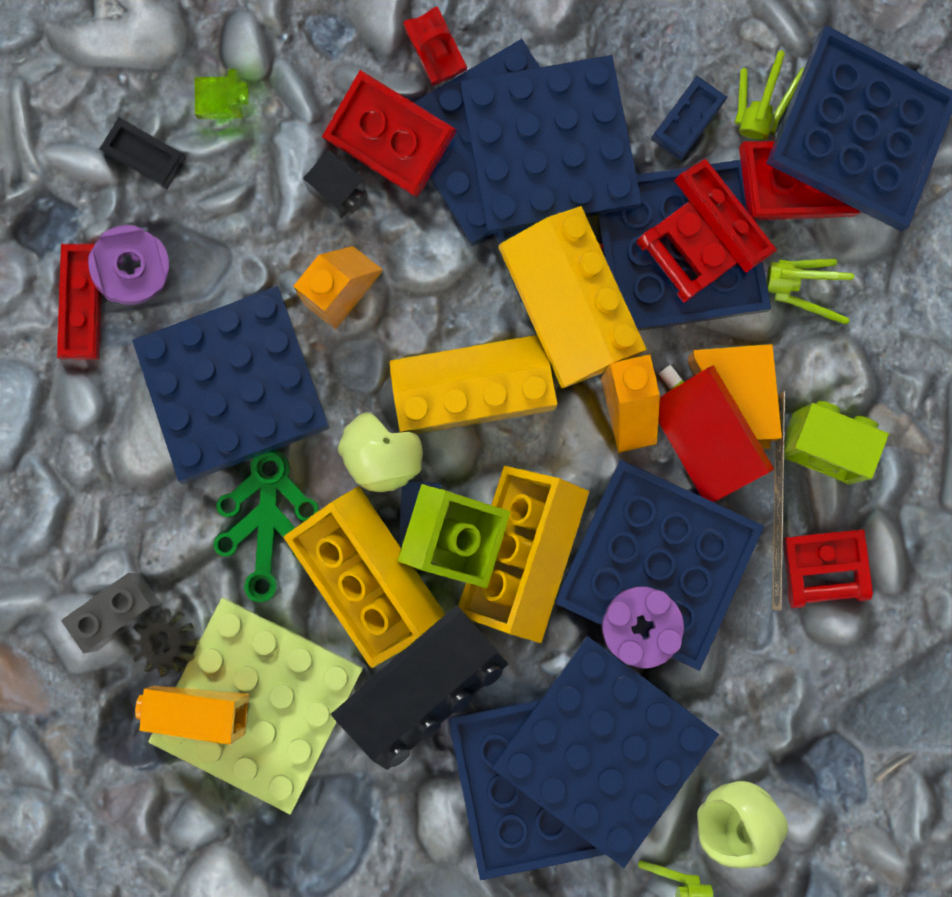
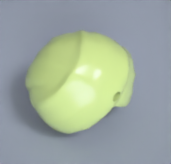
(377, 457)
(741, 826)

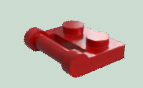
(695, 243)
(823, 555)

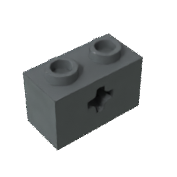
(111, 612)

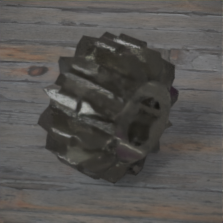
(150, 645)

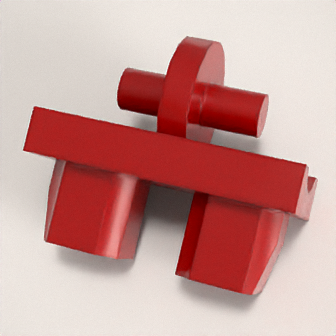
(435, 46)

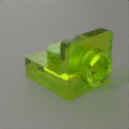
(220, 96)

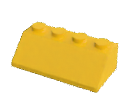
(571, 297)
(472, 385)
(530, 555)
(361, 579)

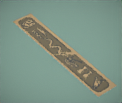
(778, 511)

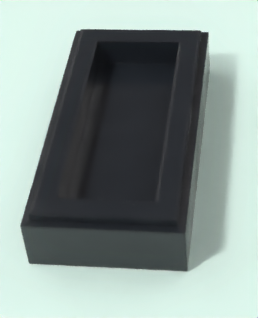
(143, 153)

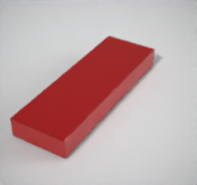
(725, 215)
(78, 306)

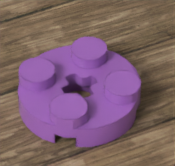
(142, 247)
(663, 638)

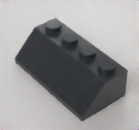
(420, 689)

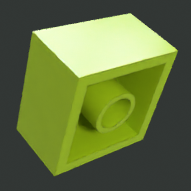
(834, 443)
(454, 536)

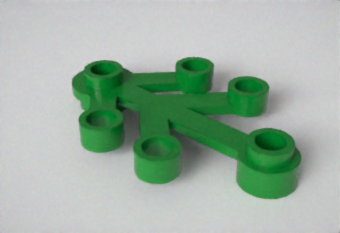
(264, 517)

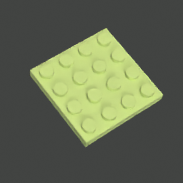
(289, 708)

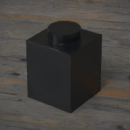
(335, 185)

